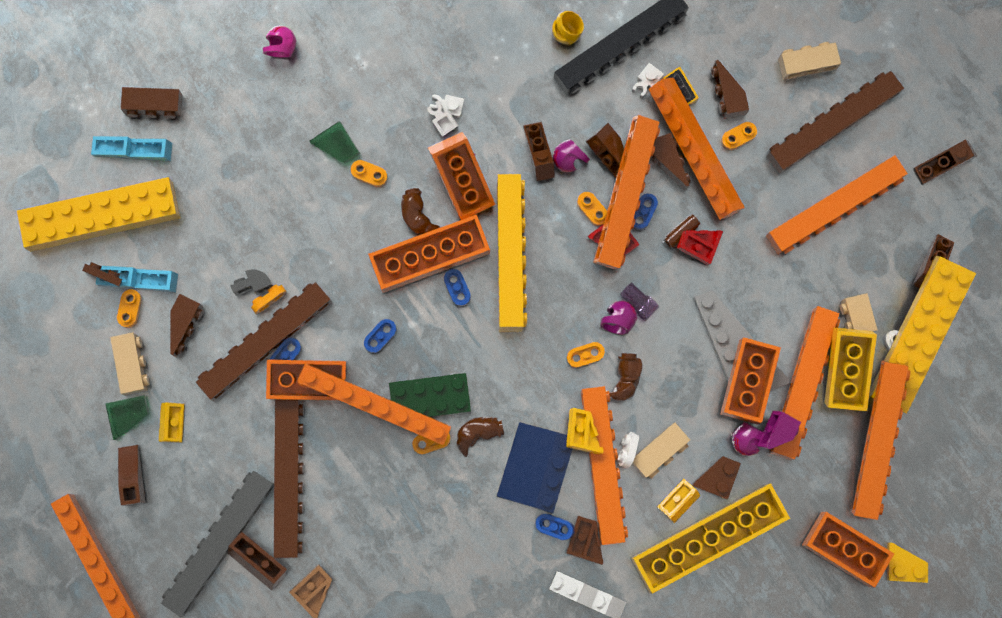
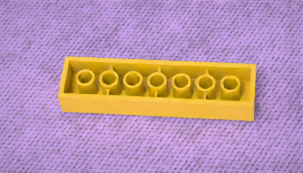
(98, 214)
(510, 250)
(928, 322)
(710, 538)

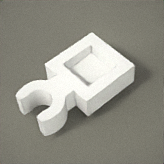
(648, 78)
(451, 103)
(444, 120)

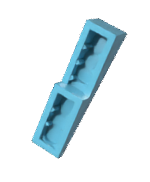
(131, 148)
(142, 279)

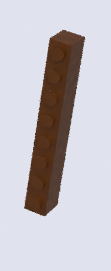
(834, 122)
(263, 342)
(287, 479)

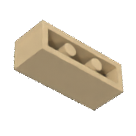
(809, 60)
(129, 363)
(660, 451)

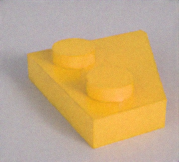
(582, 432)
(906, 566)

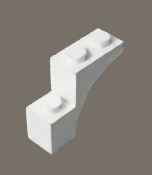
(587, 595)

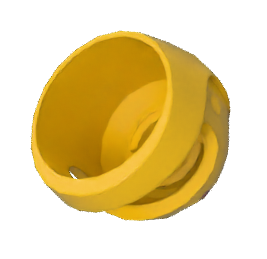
(567, 27)

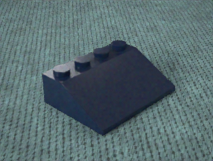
(535, 468)

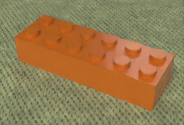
(429, 253)

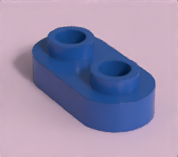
(644, 212)
(457, 288)
(380, 336)
(282, 351)
(555, 526)

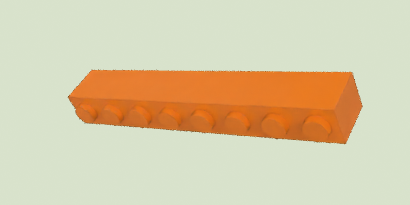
(696, 148)
(626, 192)
(837, 204)
(808, 376)
(374, 404)
(880, 439)
(603, 469)
(94, 557)

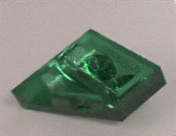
(336, 143)
(125, 414)

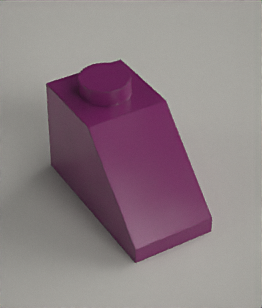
(779, 430)

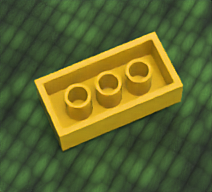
(850, 369)

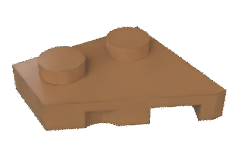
(312, 590)

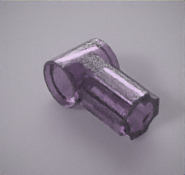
(643, 304)

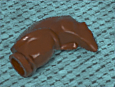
(412, 212)
(630, 372)
(478, 428)

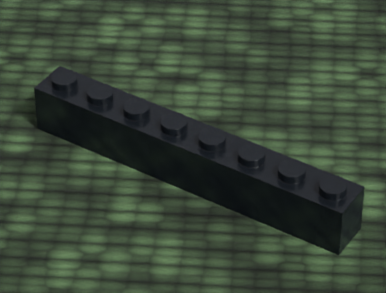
(619, 43)

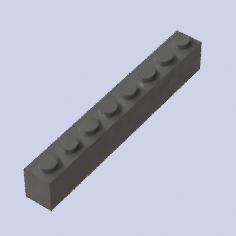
(215, 547)

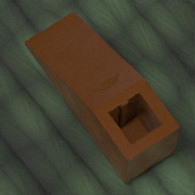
(732, 96)
(607, 147)
(539, 151)
(670, 161)
(945, 161)
(940, 247)
(182, 319)
(130, 476)

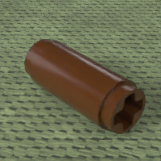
(689, 223)

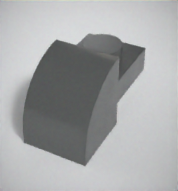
(256, 280)

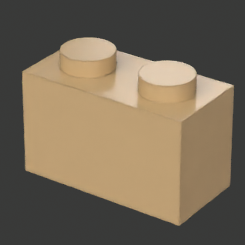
(858, 313)

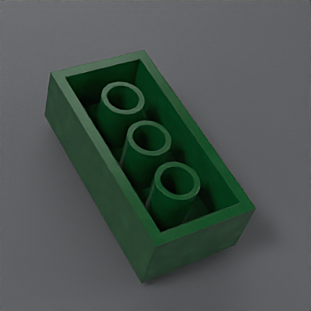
(434, 395)

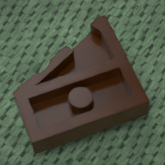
(95, 270)
(719, 478)
(586, 541)

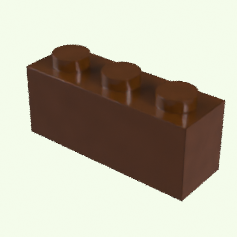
(151, 102)
(256, 561)

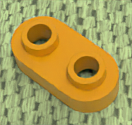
(739, 135)
(368, 173)
(592, 208)
(262, 303)
(131, 308)
(585, 355)
(430, 445)

